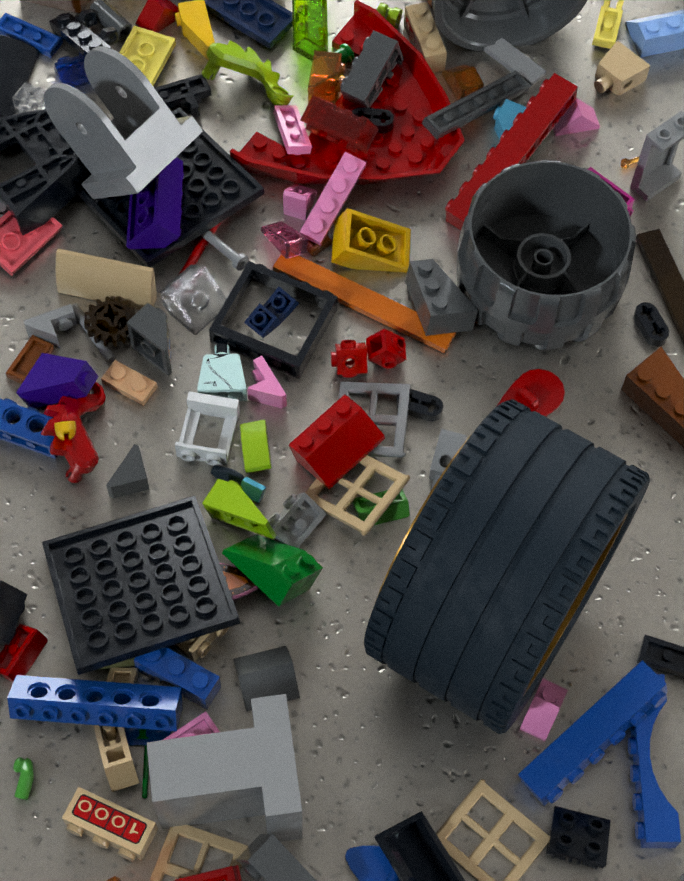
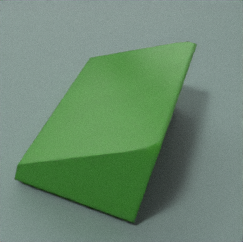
(397, 510)

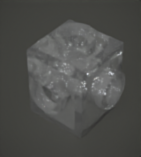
(29, 98)

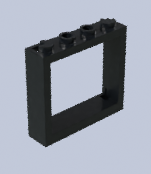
(254, 348)

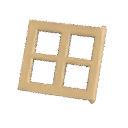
(339, 511)
(491, 838)
(208, 839)

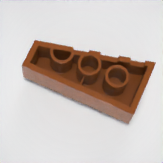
(659, 392)

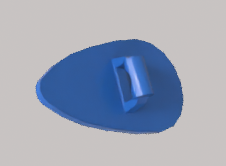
(370, 864)

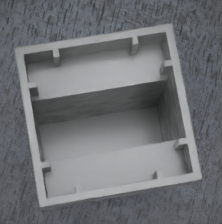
(231, 774)

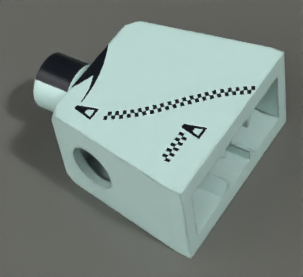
(222, 374)

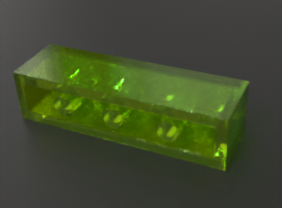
(309, 27)

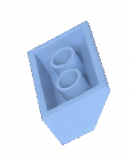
(657, 33)

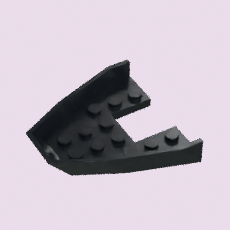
(52, 182)

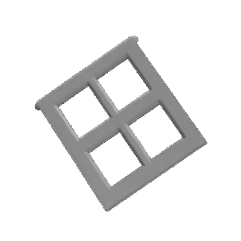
(398, 420)

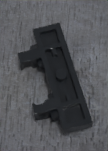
(77, 32)
(185, 93)

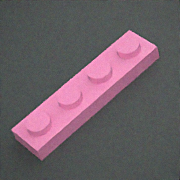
(333, 198)

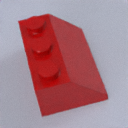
(336, 441)

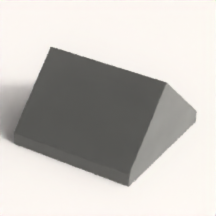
(266, 675)

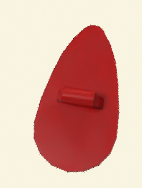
(537, 390)

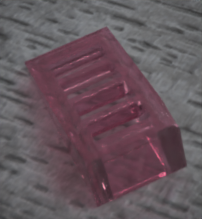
(286, 239)

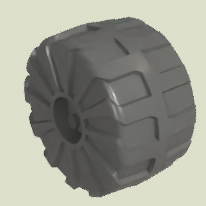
(545, 253)

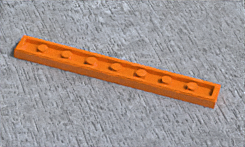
(362, 300)

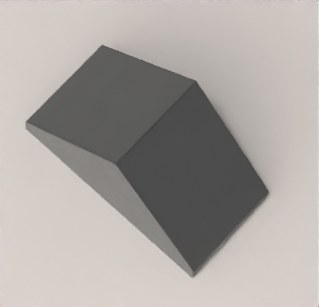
(129, 476)

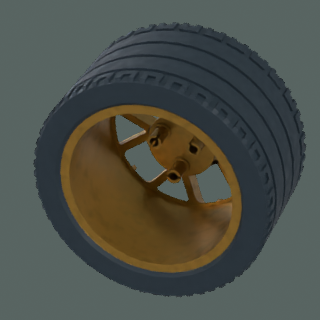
(502, 562)

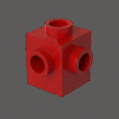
(386, 349)
(350, 358)

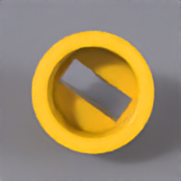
(65, 427)

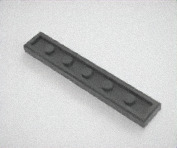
(475, 104)

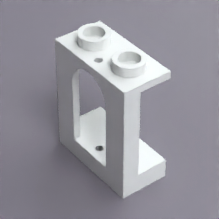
(212, 406)

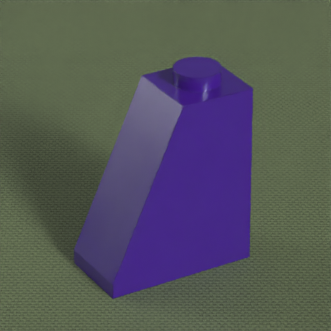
(56, 377)

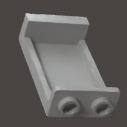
(655, 165)

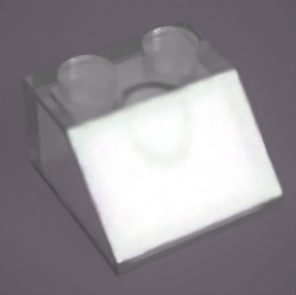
(193, 298)

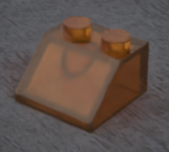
(326, 76)

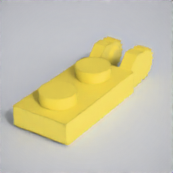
(608, 25)

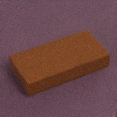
(27, 358)

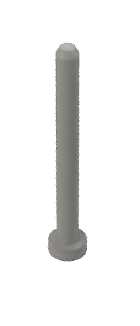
(239, 260)

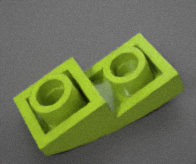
(255, 446)

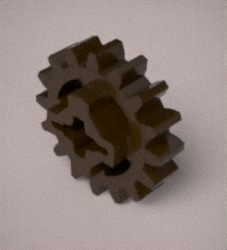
(99, 325)

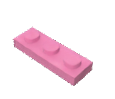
(292, 129)

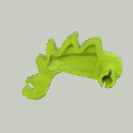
(248, 63)

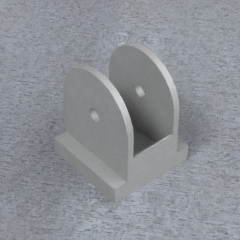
(135, 143)

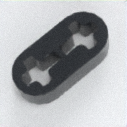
(376, 116)
(648, 326)
(420, 403)

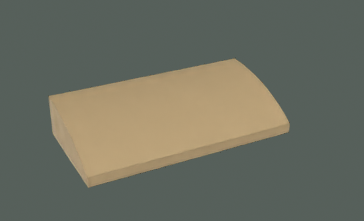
(101, 277)

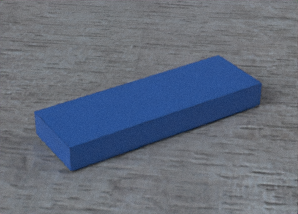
(18, 29)

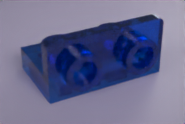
(71, 70)

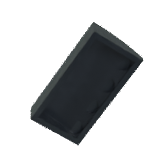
(16, 67)
(417, 851)

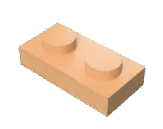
(129, 382)

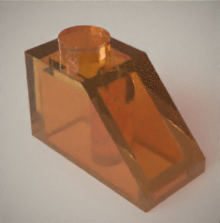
(462, 80)

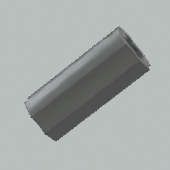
(109, 16)

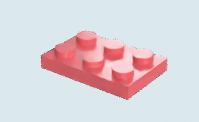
(19, 248)

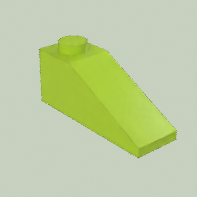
(231, 505)

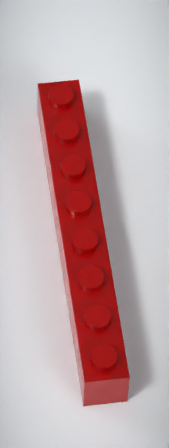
(518, 143)

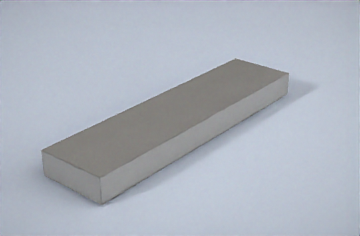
(515, 60)

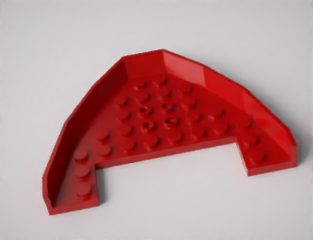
(398, 155)

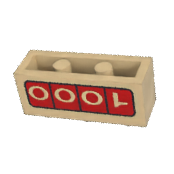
(425, 35)
(109, 824)

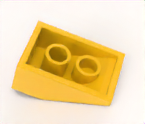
(370, 243)

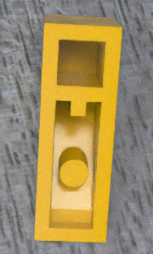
(195, 24)

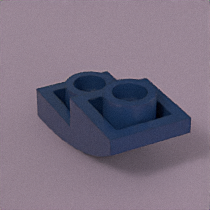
(272, 313)

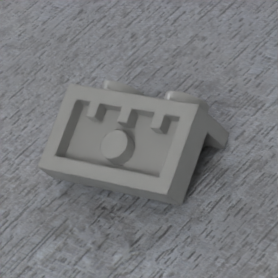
(296, 519)

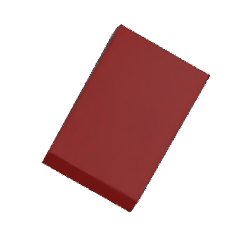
(157, 15)

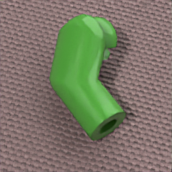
(26, 778)

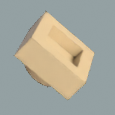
(123, 675)

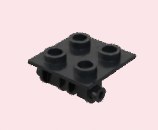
(579, 838)

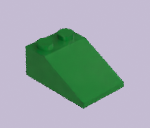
(274, 567)

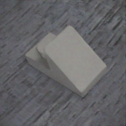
(47, 324)

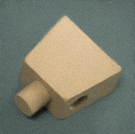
(620, 70)

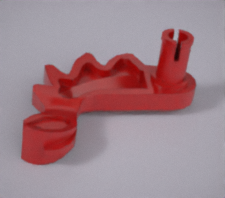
(79, 450)

